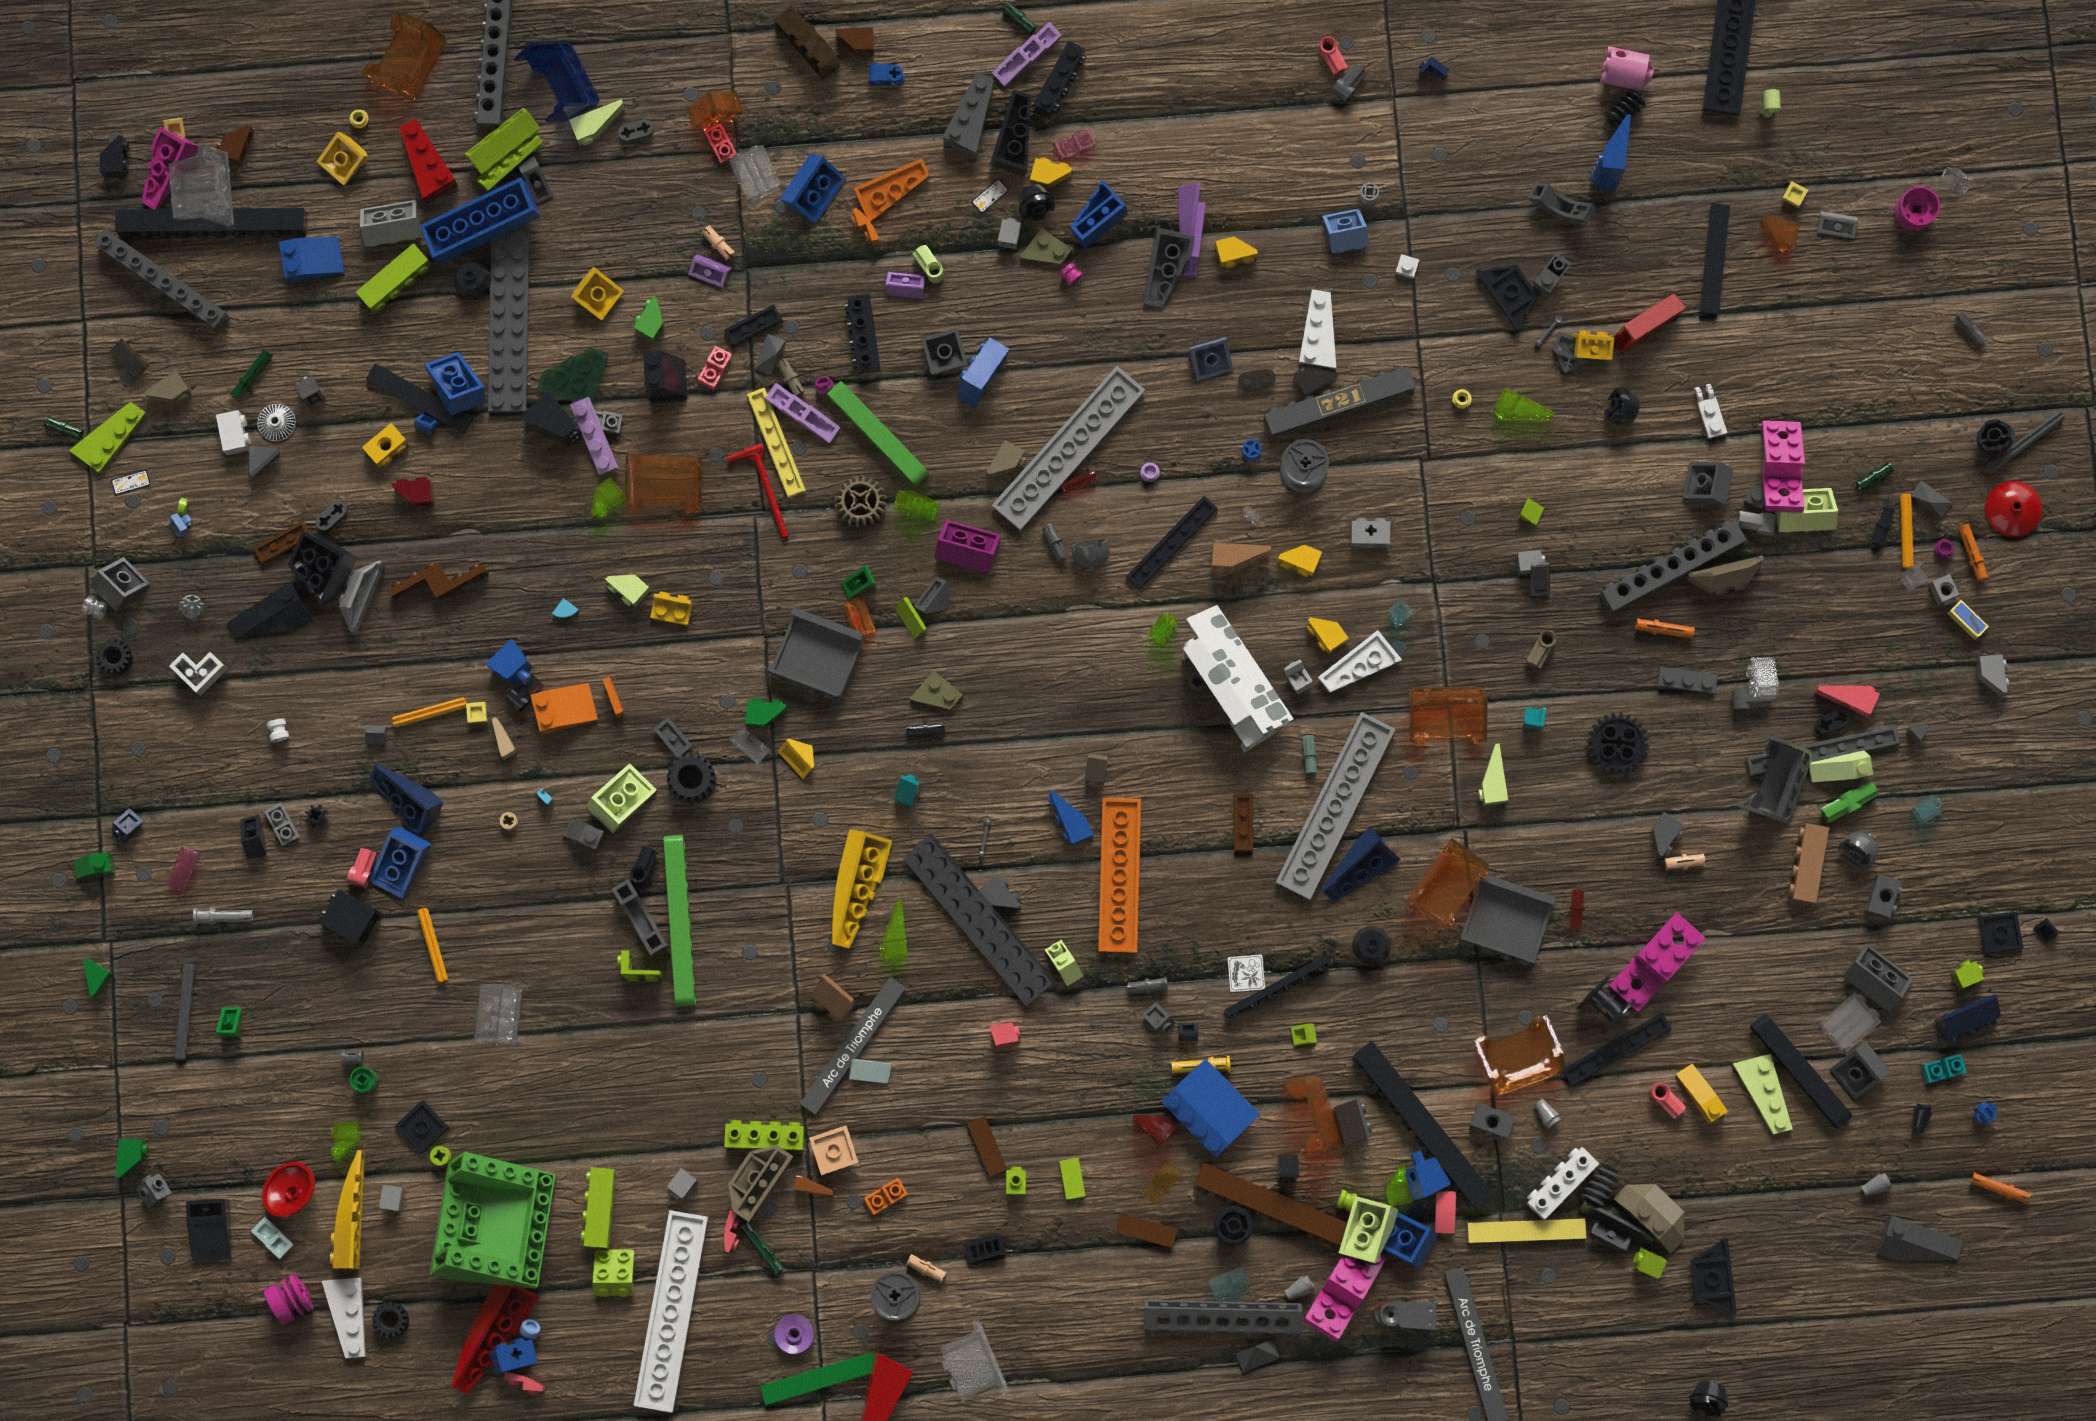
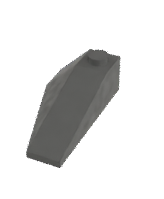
(1167, 261)
(1914, 1242)

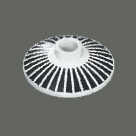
(283, 428)

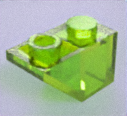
(606, 497)
(916, 505)
(1163, 629)
(346, 1138)
(1397, 1188)

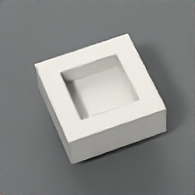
(1407, 266)

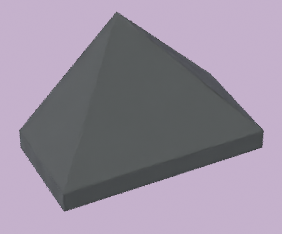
(769, 354)
(260, 457)
(1931, 499)
(935, 597)
(1257, 1355)

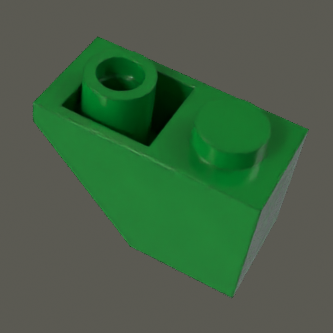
(762, 714)

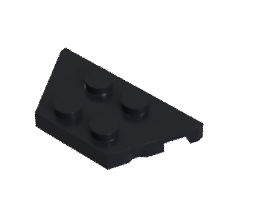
(1510, 291)
(1713, 1278)

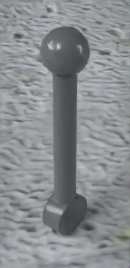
(1558, 319)
(987, 823)

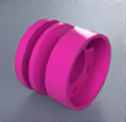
(1924, 200)
(286, 1300)

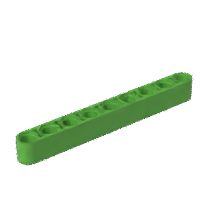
(679, 920)

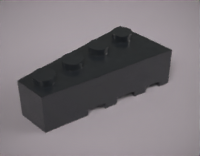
(1012, 142)

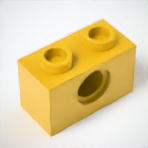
(387, 435)

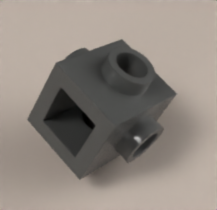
(153, 1190)

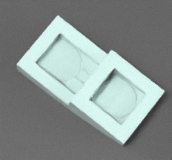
(272, 1237)

